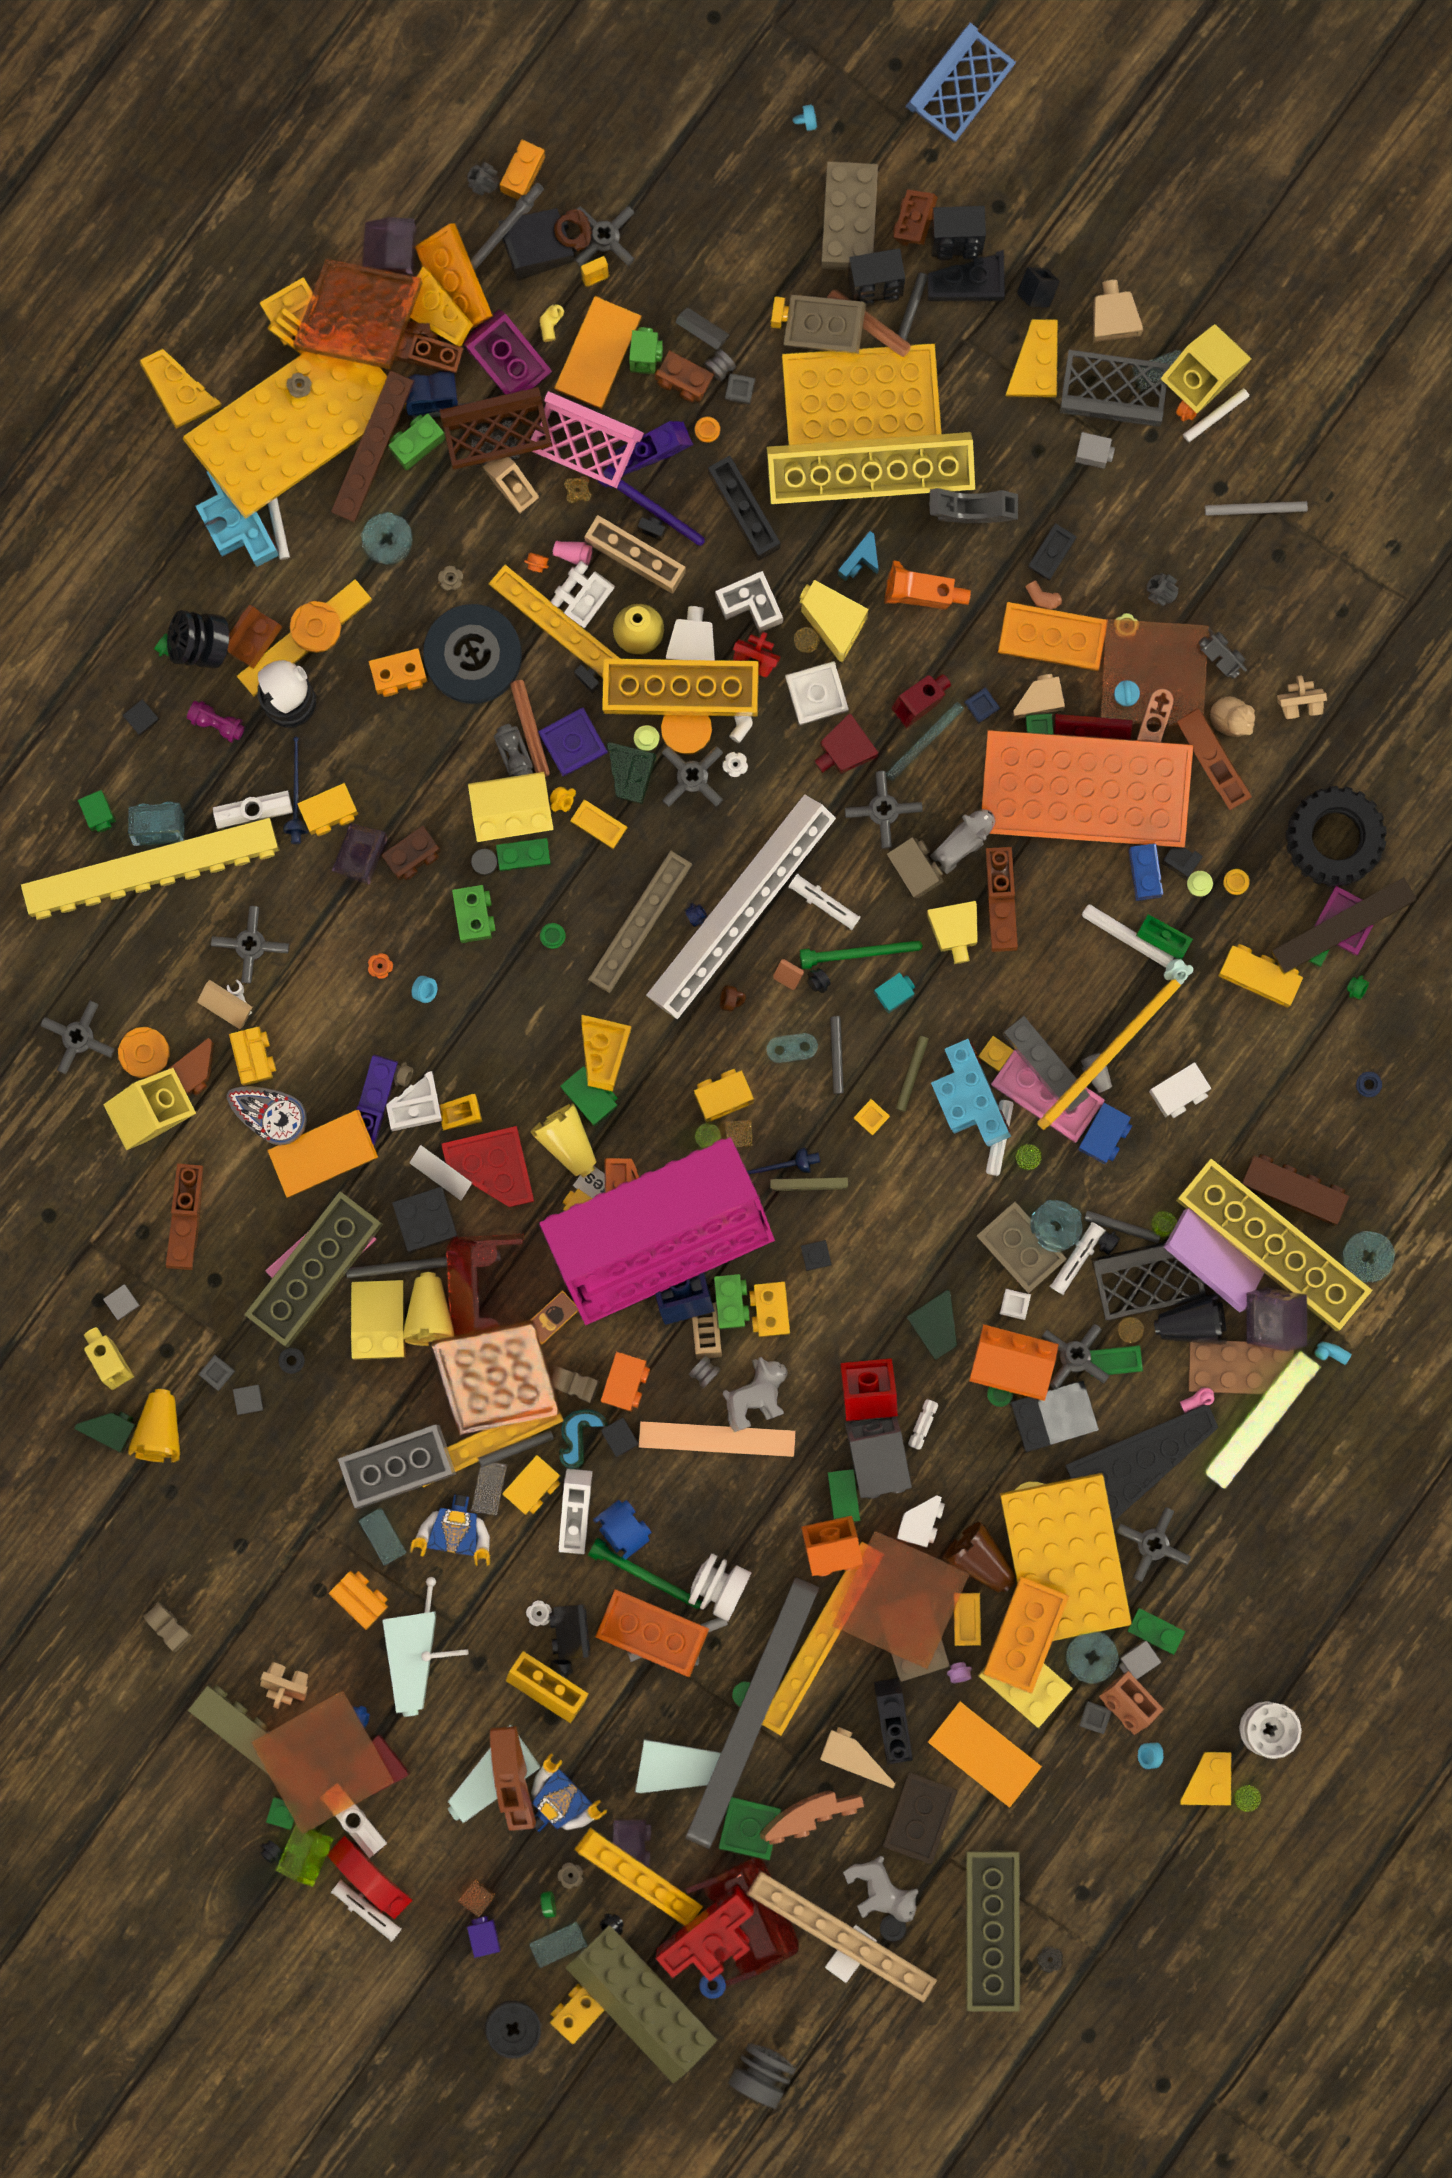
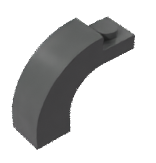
(973, 508)

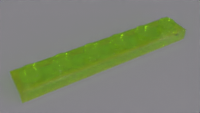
(1262, 1419)

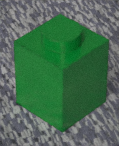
(97, 811)

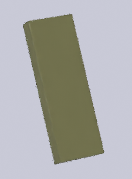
(808, 1184)

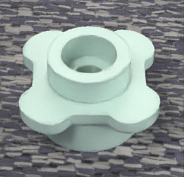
(1177, 970)

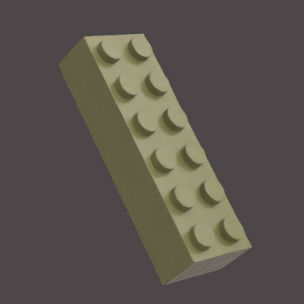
(313, 1269)
(992, 1930)
(641, 2004)

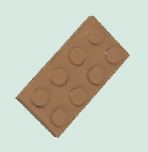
(1235, 1367)

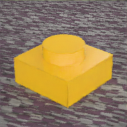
(779, 313)
(995, 1053)
(871, 1117)

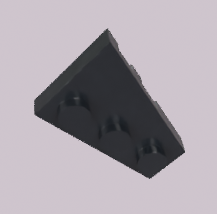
(969, 282)

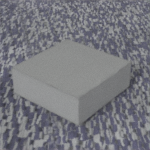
(121, 1302)

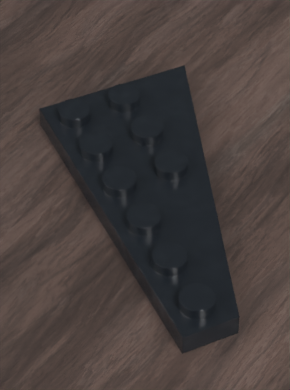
(1145, 1458)

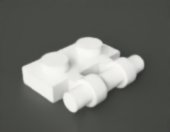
(590, 597)

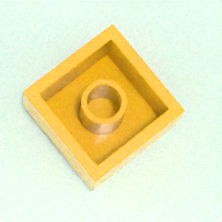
(723, 1096)

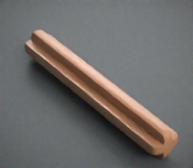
(879, 330)
(529, 727)

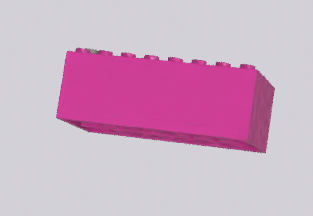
(657, 1230)

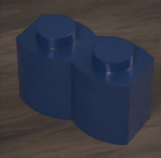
(431, 393)

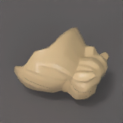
(1232, 717)

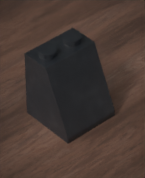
(534, 246)

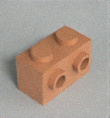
(1131, 1703)

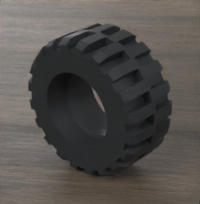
(1356, 808)

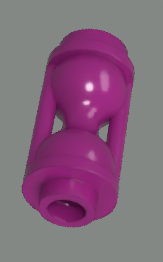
(205, 716)

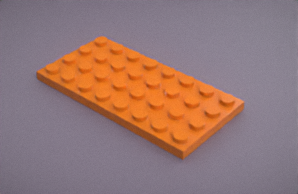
(1087, 788)

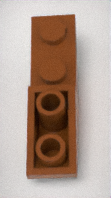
(429, 353)
(1214, 758)
(1001, 899)
(185, 1216)
(509, 1778)

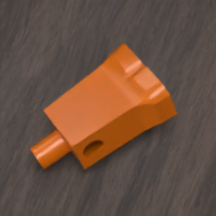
(922, 589)

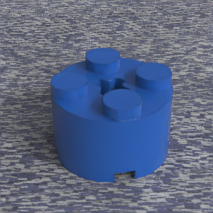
(622, 1528)

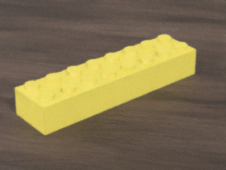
(870, 468)
(1274, 1245)

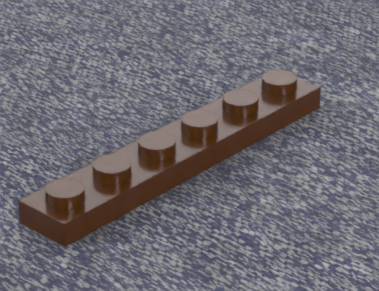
(372, 446)

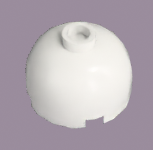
(284, 683)

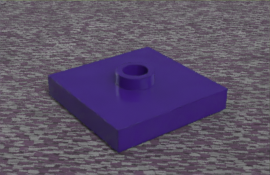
(572, 742)

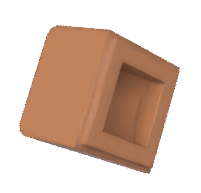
(788, 974)

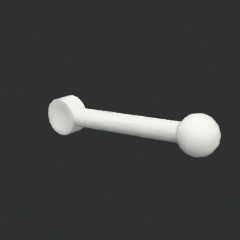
(431, 1581)
(426, 1656)

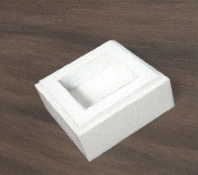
(1015, 1304)

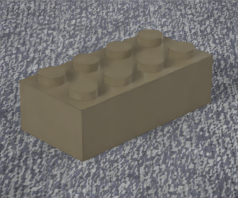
(848, 213)

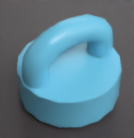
(808, 118)
(1126, 693)
(424, 989)
(1150, 1755)

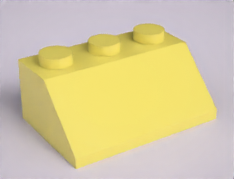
(510, 806)

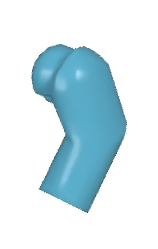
(1327, 1349)

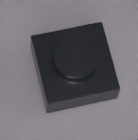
(652, 528)
(588, 678)
(816, 1255)

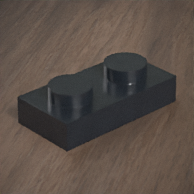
(1052, 552)

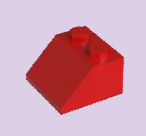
(869, 1389)

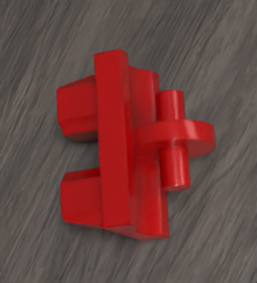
(766, 659)

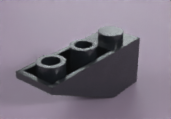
(893, 1720)

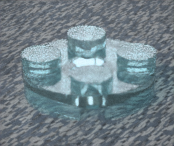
(387, 524)
(1067, 1217)
(1383, 1257)
(1100, 1669)

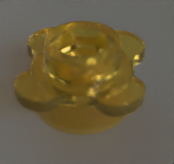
(572, 484)

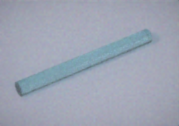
(939, 726)

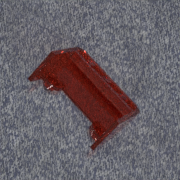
(463, 1258)
(769, 1932)

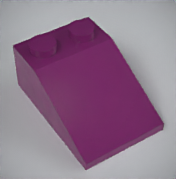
(506, 354)

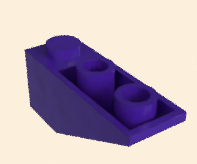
(656, 446)

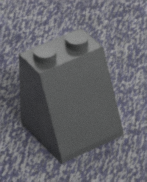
(878, 1456)

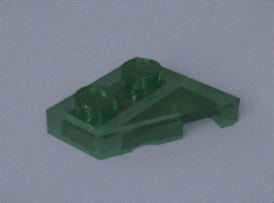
(630, 771)
(935, 1325)

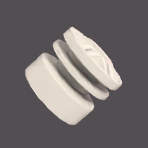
(719, 1587)
(1283, 1736)

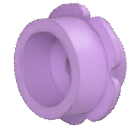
(959, 1673)

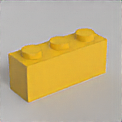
(1260, 975)
(546, 1687)

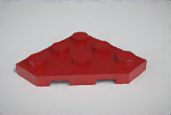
(493, 1165)

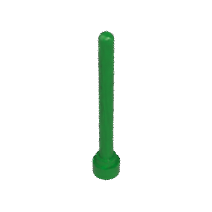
(811, 958)
(600, 1551)

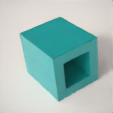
(895, 992)

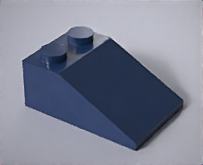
(685, 1300)

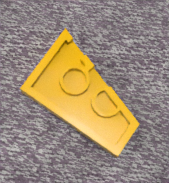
(440, 310)

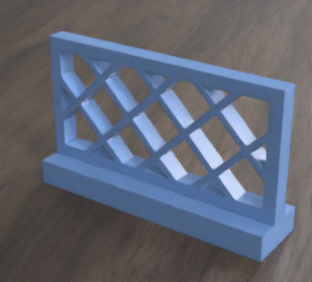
(948, 65)

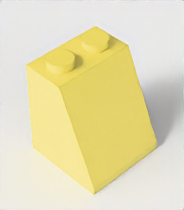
(1205, 368)
(833, 617)
(149, 1108)

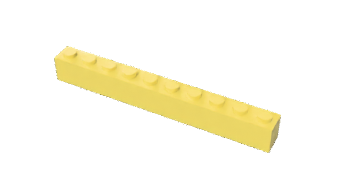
(150, 868)

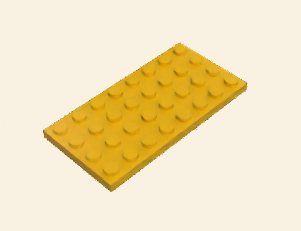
(276, 440)

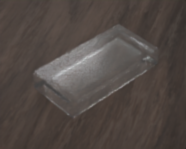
(489, 1488)

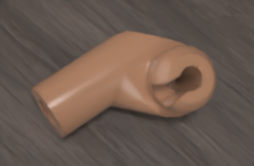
(1043, 599)

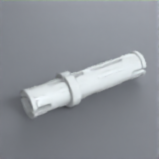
(823, 901)
(1077, 1258)
(341, 1890)

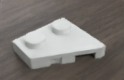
(415, 1106)

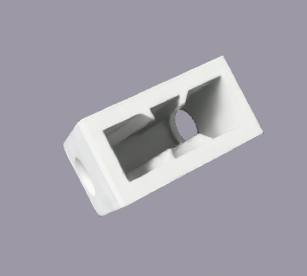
(691, 638)

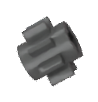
(483, 178)
(1162, 589)

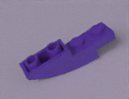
(376, 1093)

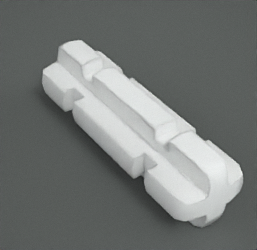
(923, 1424)

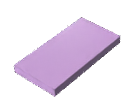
(1213, 1259)

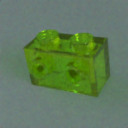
(304, 1855)

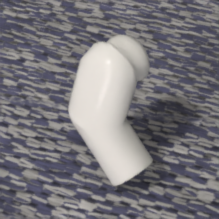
(743, 724)

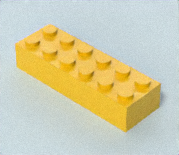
(680, 687)

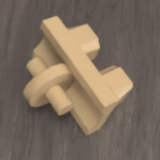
(1313, 699)
(282, 1689)

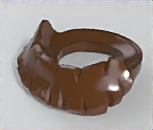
(579, 218)
(421, 329)

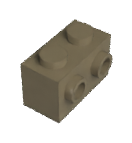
(916, 867)

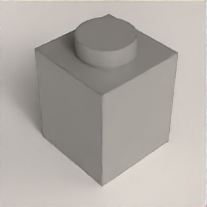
(1094, 450)
(1139, 1660)

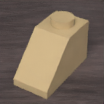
(511, 482)
(1041, 698)

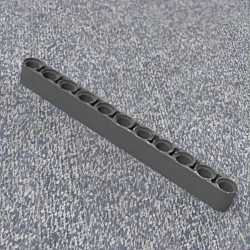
(752, 1713)

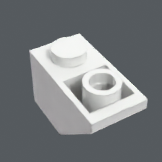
(918, 1522)

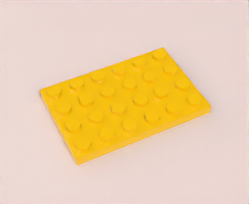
(861, 395)
(1068, 1543)

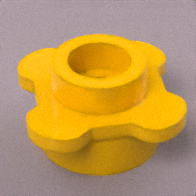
(562, 799)

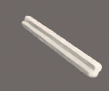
(1126, 935)

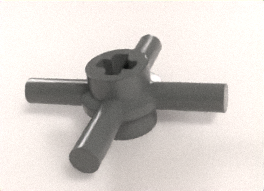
(606, 245)
(682, 776)
(883, 798)
(244, 937)
(86, 1032)
(1081, 1363)
(1142, 1539)

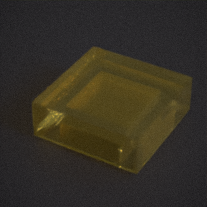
(740, 1133)

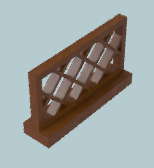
(492, 412)

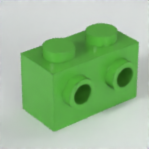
(645, 351)
(416, 441)
(472, 913)
(729, 1301)

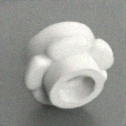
(732, 770)
(532, 1611)

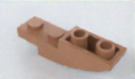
(800, 1817)

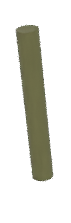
(912, 1073)

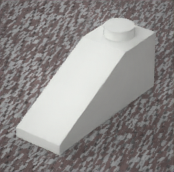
(575, 1511)

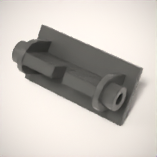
(1217, 645)

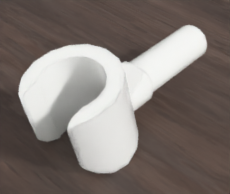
(239, 993)

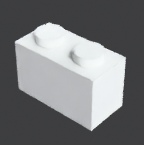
(1180, 1090)

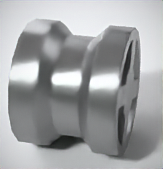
(720, 364)
(704, 1372)

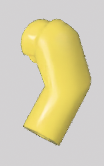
(549, 320)

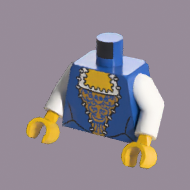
(454, 1532)
(560, 1800)

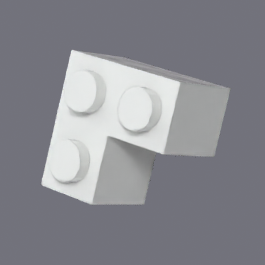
(752, 595)

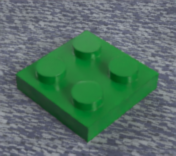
(743, 1828)

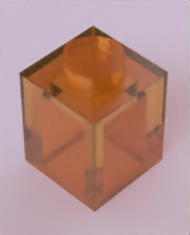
(477, 1898)

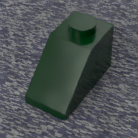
(110, 1430)

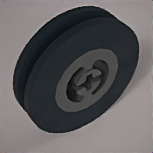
(499, 640)

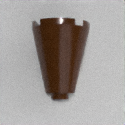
(981, 1558)

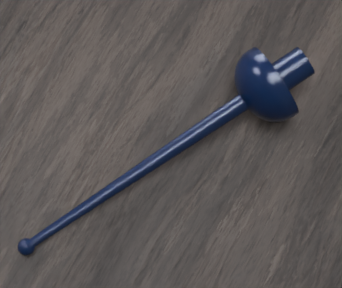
(295, 826)
(802, 1161)

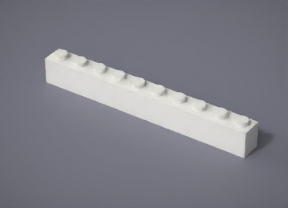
(741, 906)

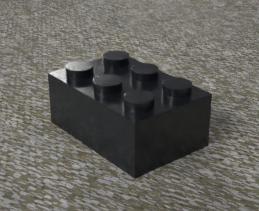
(958, 232)
(876, 277)

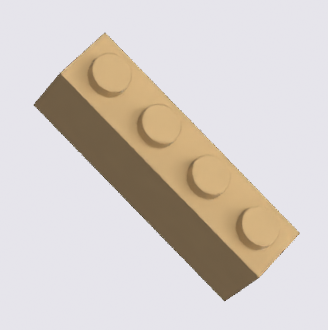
(635, 554)

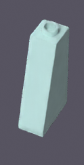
(405, 1642)
(674, 1767)
(479, 1787)

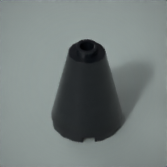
(1194, 1322)

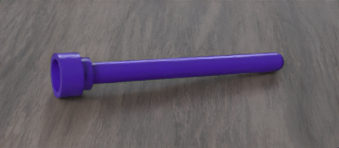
(653, 508)

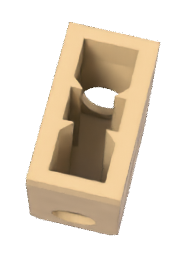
(1115, 314)

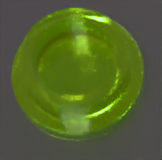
(707, 1135)
(1028, 1157)
(1163, 1223)
(1247, 1798)

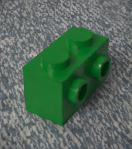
(591, 1101)

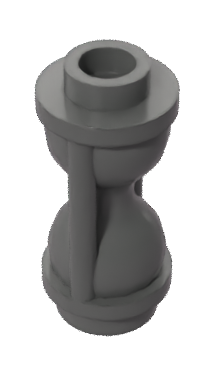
(508, 739)

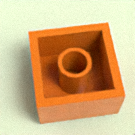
(624, 1382)
(832, 1546)

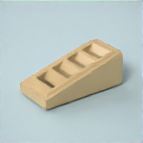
(710, 1352)

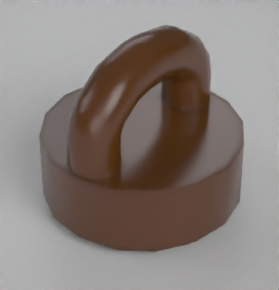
(729, 996)

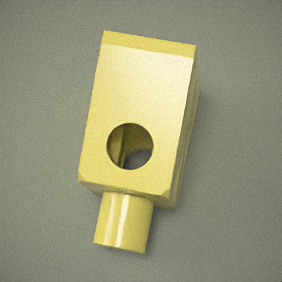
(955, 928)
(111, 1366)

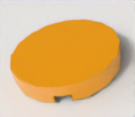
(315, 627)
(686, 732)
(143, 1052)

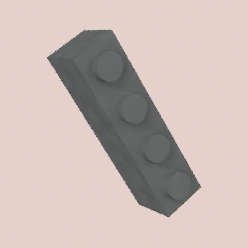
(1042, 1061)

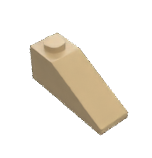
(850, 1755)

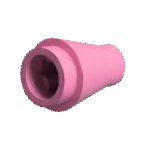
(573, 551)

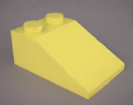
(377, 1320)

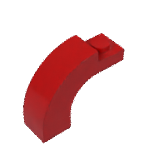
(368, 1878)

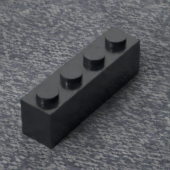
(744, 508)

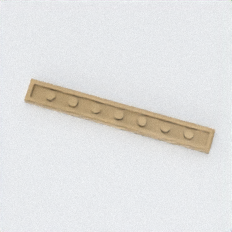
(841, 1936)

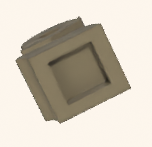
(575, 1384)
(166, 1626)

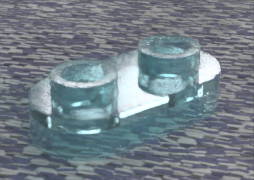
(792, 1048)

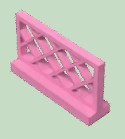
(598, 422)

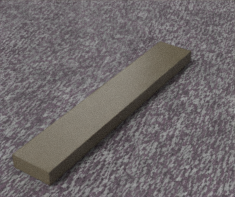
(640, 922)

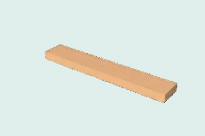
(716, 1439)

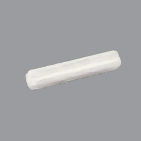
(997, 1150)

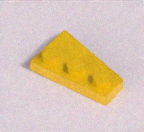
(1037, 363)
(176, 389)
(603, 1050)

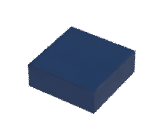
(982, 705)

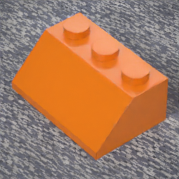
(1013, 1362)

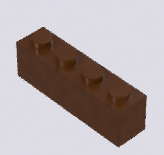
(1294, 1190)

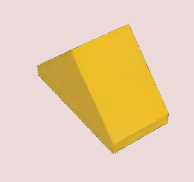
(460, 1112)

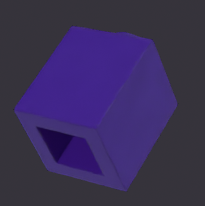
(483, 1936)

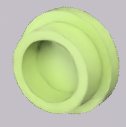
(646, 738)
(1199, 883)

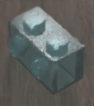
(156, 823)

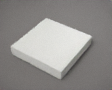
(816, 693)

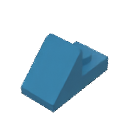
(863, 553)

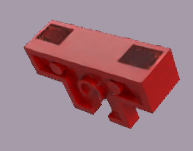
(710, 1937)

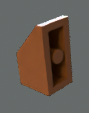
(195, 1068)

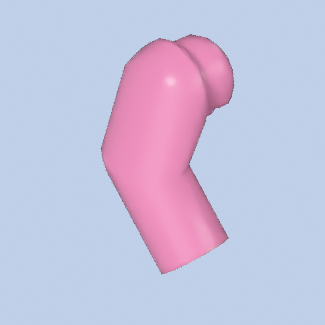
(1203, 1397)

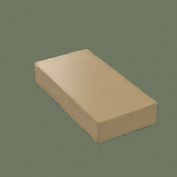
(224, 1004)

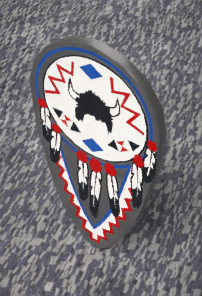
(269, 1113)

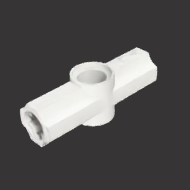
(235, 813)
(365, 1834)

